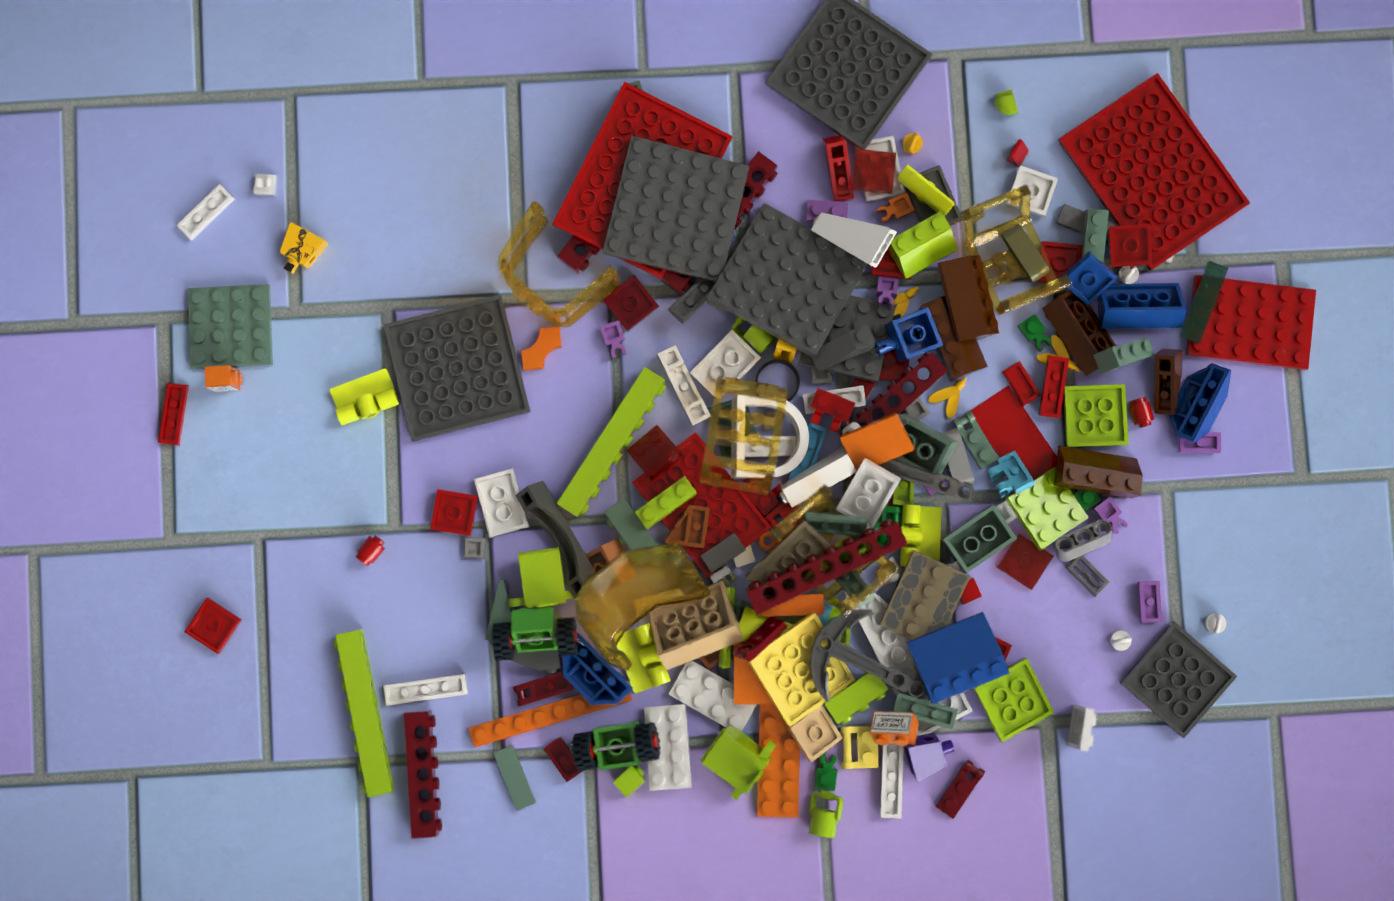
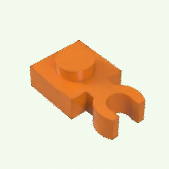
(898, 206)

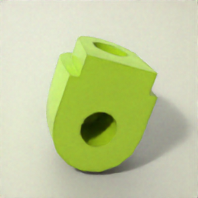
(1006, 103)

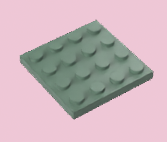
(230, 326)

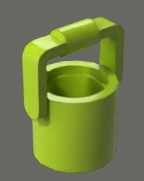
(755, 336)
(824, 821)

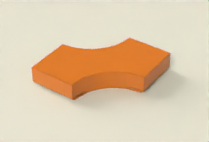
(547, 341)

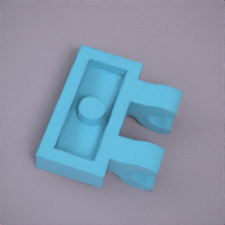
(1015, 472)

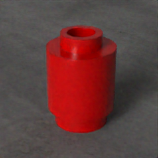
(1141, 412)
(370, 550)

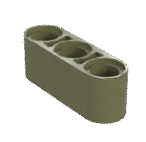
(1025, 253)

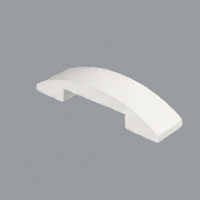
(684, 385)

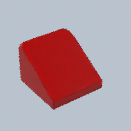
(1018, 153)

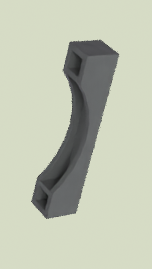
(541, 506)

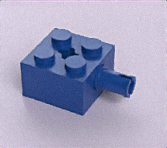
(901, 336)

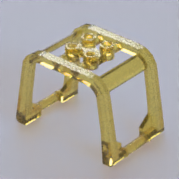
(971, 215)
(595, 292)
(750, 389)
(821, 500)

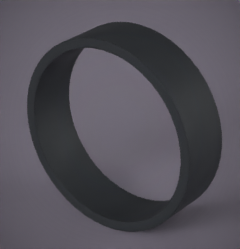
(787, 364)

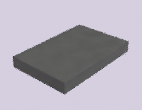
(922, 210)

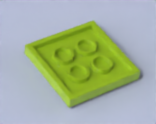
(1095, 415)
(1047, 510)
(1014, 700)

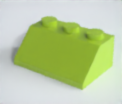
(923, 245)

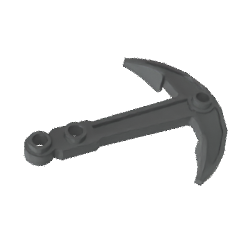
(926, 478)
(820, 657)

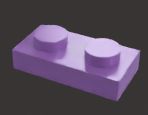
(815, 207)
(1207, 444)
(1149, 601)

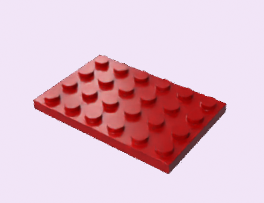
(1258, 324)
(729, 508)

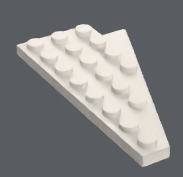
(893, 652)

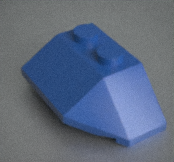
(1200, 402)
(594, 676)

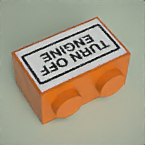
(223, 378)
(894, 728)

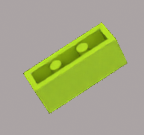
(666, 503)
(856, 697)

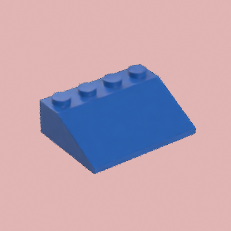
(957, 658)

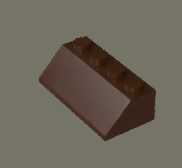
(968, 298)
(1079, 329)
(958, 357)
(1098, 472)

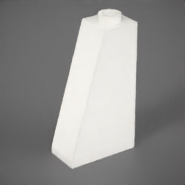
(857, 237)
(826, 471)

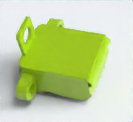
(541, 579)
(737, 759)

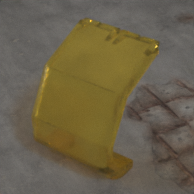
(630, 590)

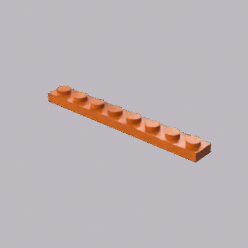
(534, 719)

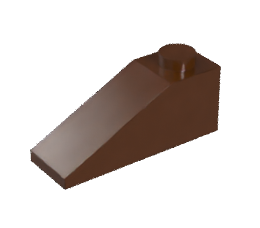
(1167, 380)

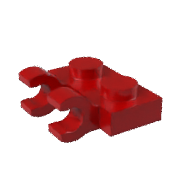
(833, 405)
(764, 502)

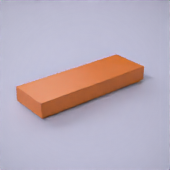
(800, 605)

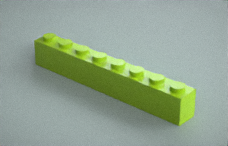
(611, 442)
(365, 713)

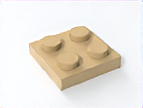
(815, 733)

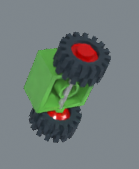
(534, 631)
(616, 746)

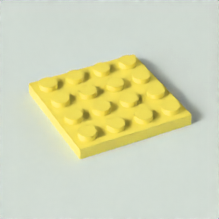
(787, 675)

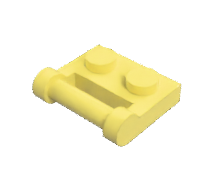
(866, 748)

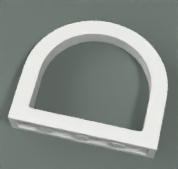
(800, 426)

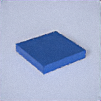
(1089, 278)

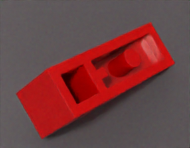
(838, 167)

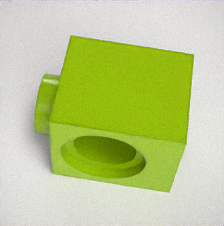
(630, 780)

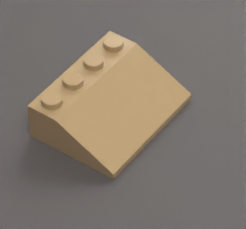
(695, 627)

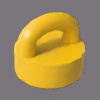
(912, 143)

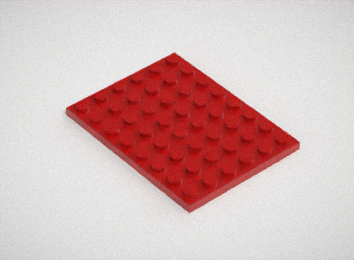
(1154, 168)
(594, 191)

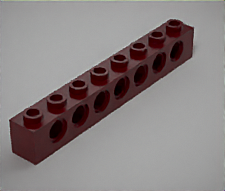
(759, 164)
(894, 541)

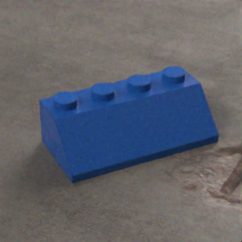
(1142, 306)

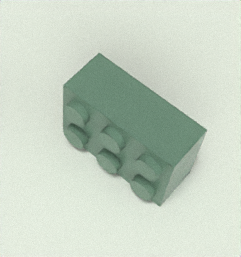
(931, 447)
(978, 539)

